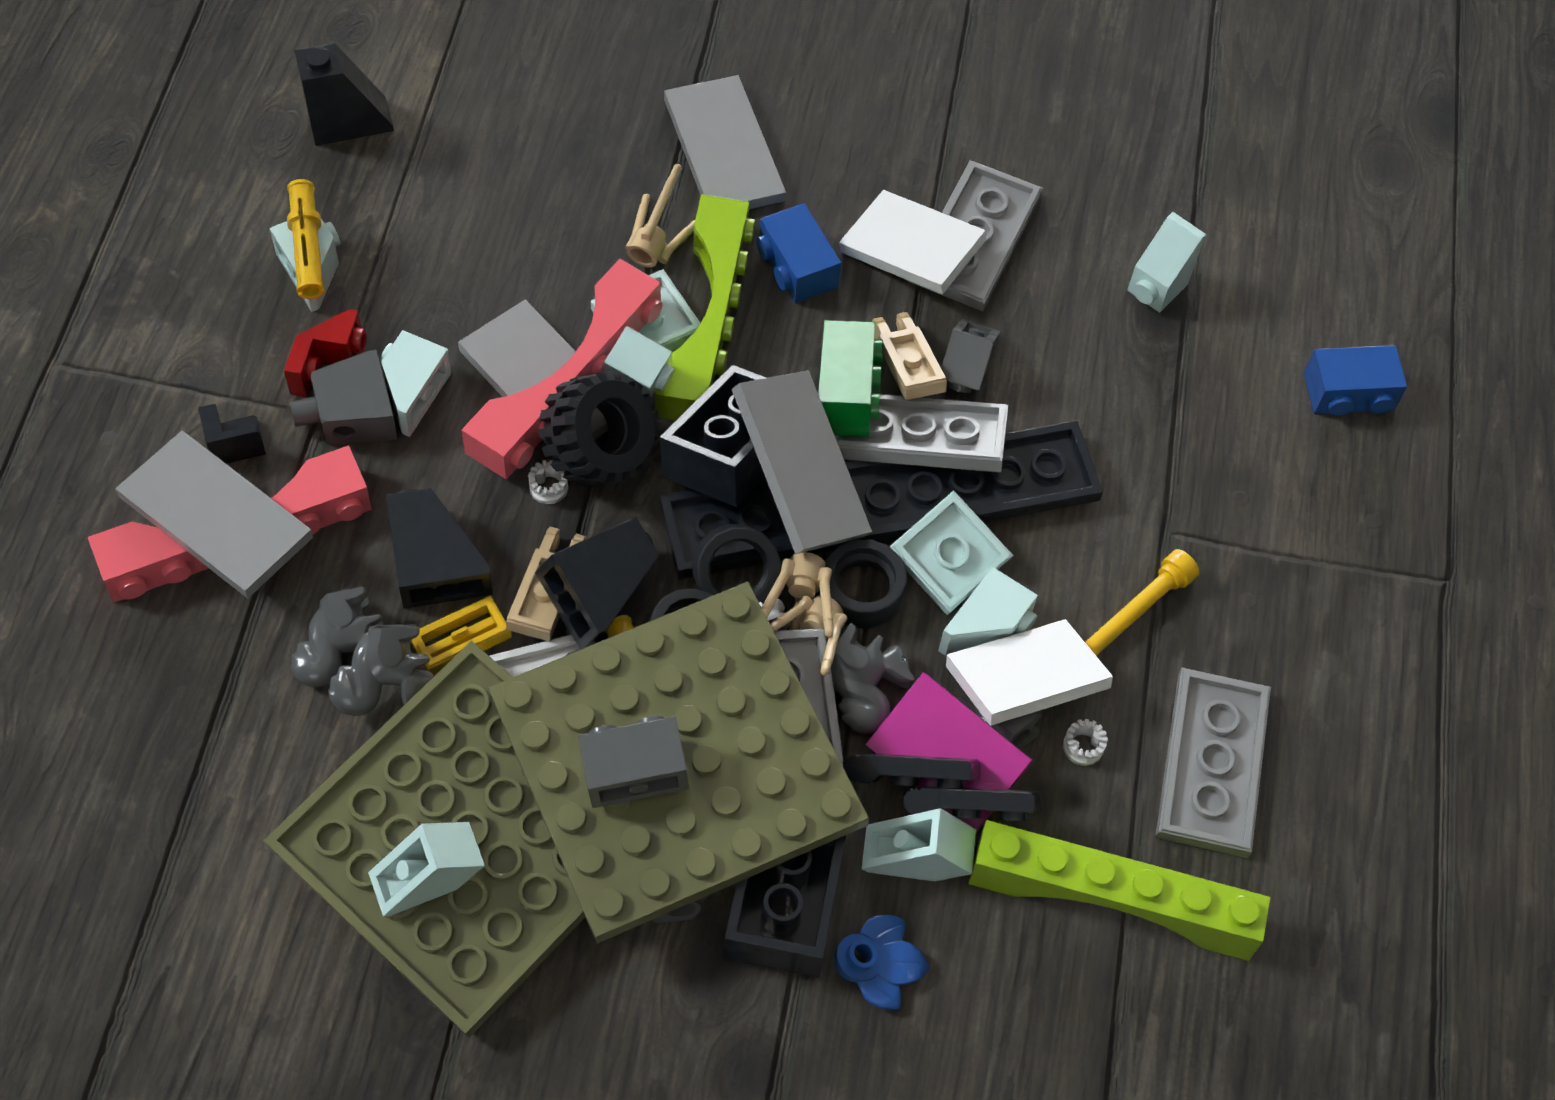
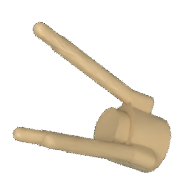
(648, 243)
(804, 576)
(812, 618)

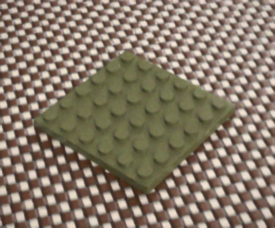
(750, 746)
(440, 764)

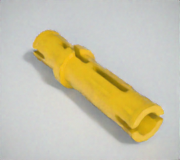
(304, 224)

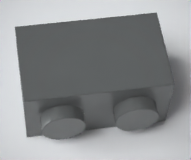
(633, 761)

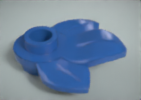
(887, 964)

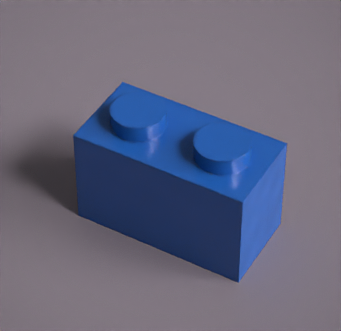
(798, 253)
(1355, 380)

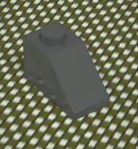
(969, 355)

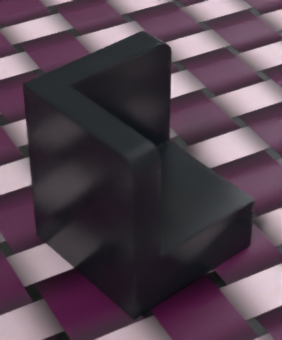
(231, 439)

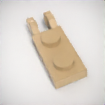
(910, 358)
(532, 608)

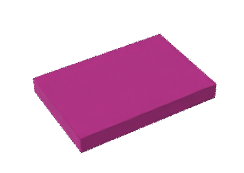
(939, 725)

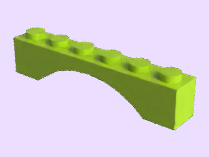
(718, 243)
(1193, 907)

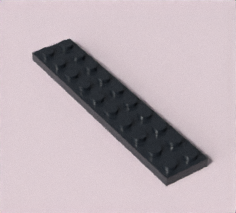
(1039, 473)

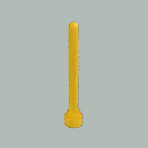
(1176, 571)

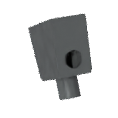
(349, 402)

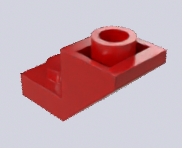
(323, 344)

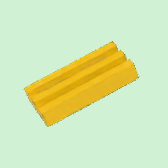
(483, 632)

